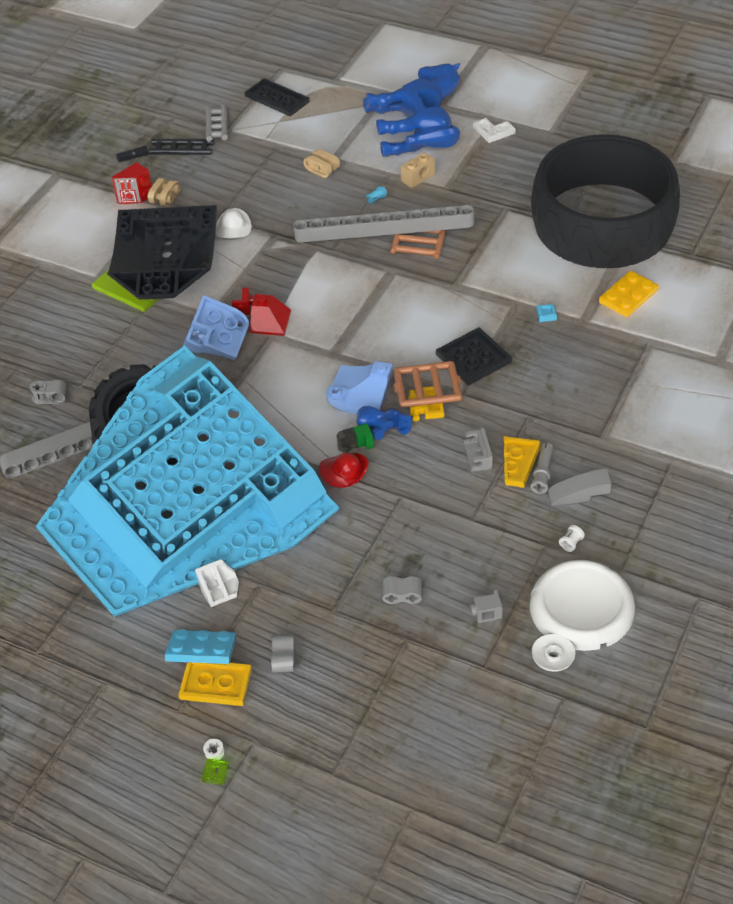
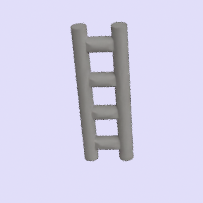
(211, 119)

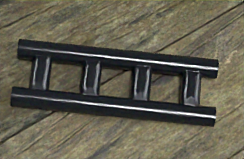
(158, 150)

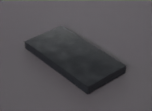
(277, 97)

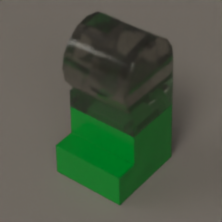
(355, 438)

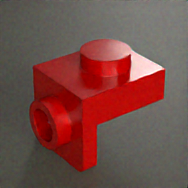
(245, 304)

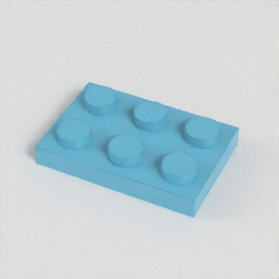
(200, 646)

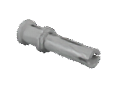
(541, 473)

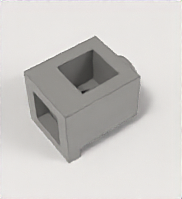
(487, 607)

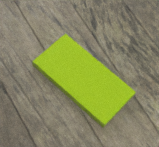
(111, 288)

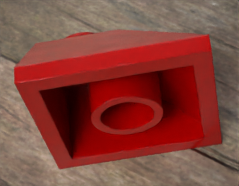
(269, 316)

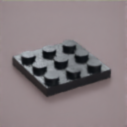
(474, 355)

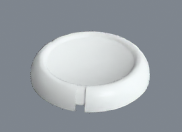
(583, 604)

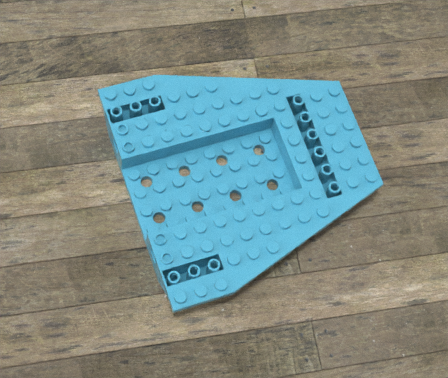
(245, 514)

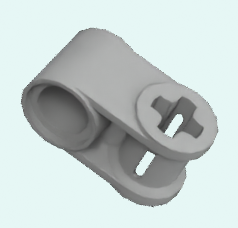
(50, 392)

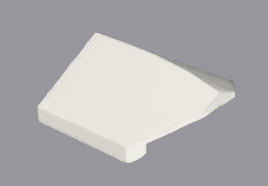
(217, 582)

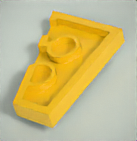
(519, 460)

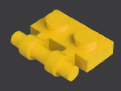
(431, 411)

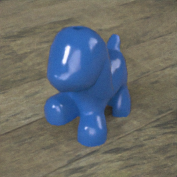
(383, 421)

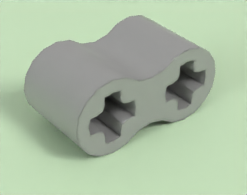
(402, 590)
(283, 653)

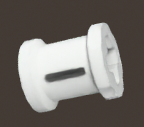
(571, 538)

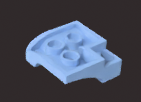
(216, 329)
(360, 386)

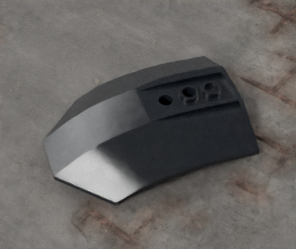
(141, 242)

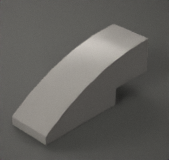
(580, 488)

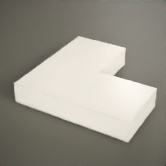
(492, 133)

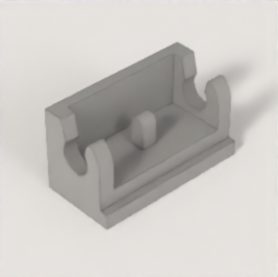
(478, 450)

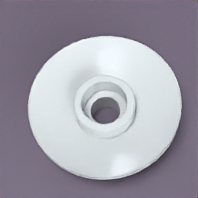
(553, 645)

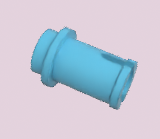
(379, 193)

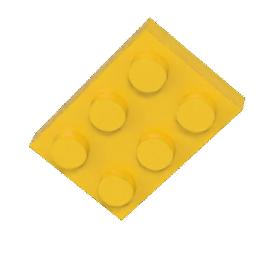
(628, 293)
(215, 683)

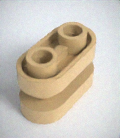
(321, 163)
(164, 192)

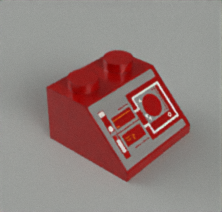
(132, 184)

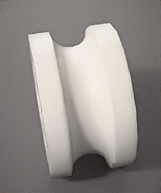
(211, 743)

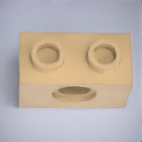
(417, 170)

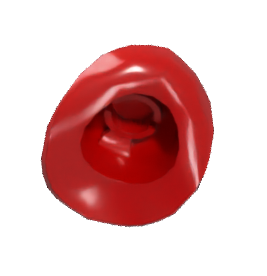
(343, 469)

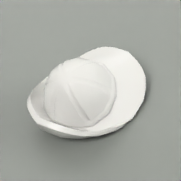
(233, 224)

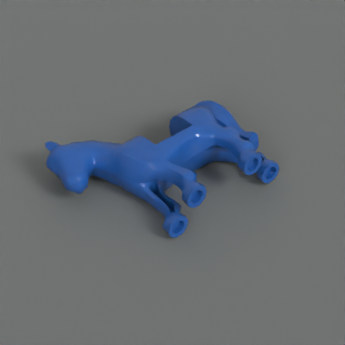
(420, 104)

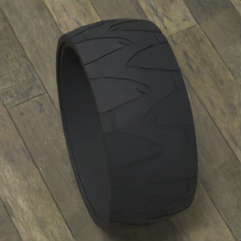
(607, 161)

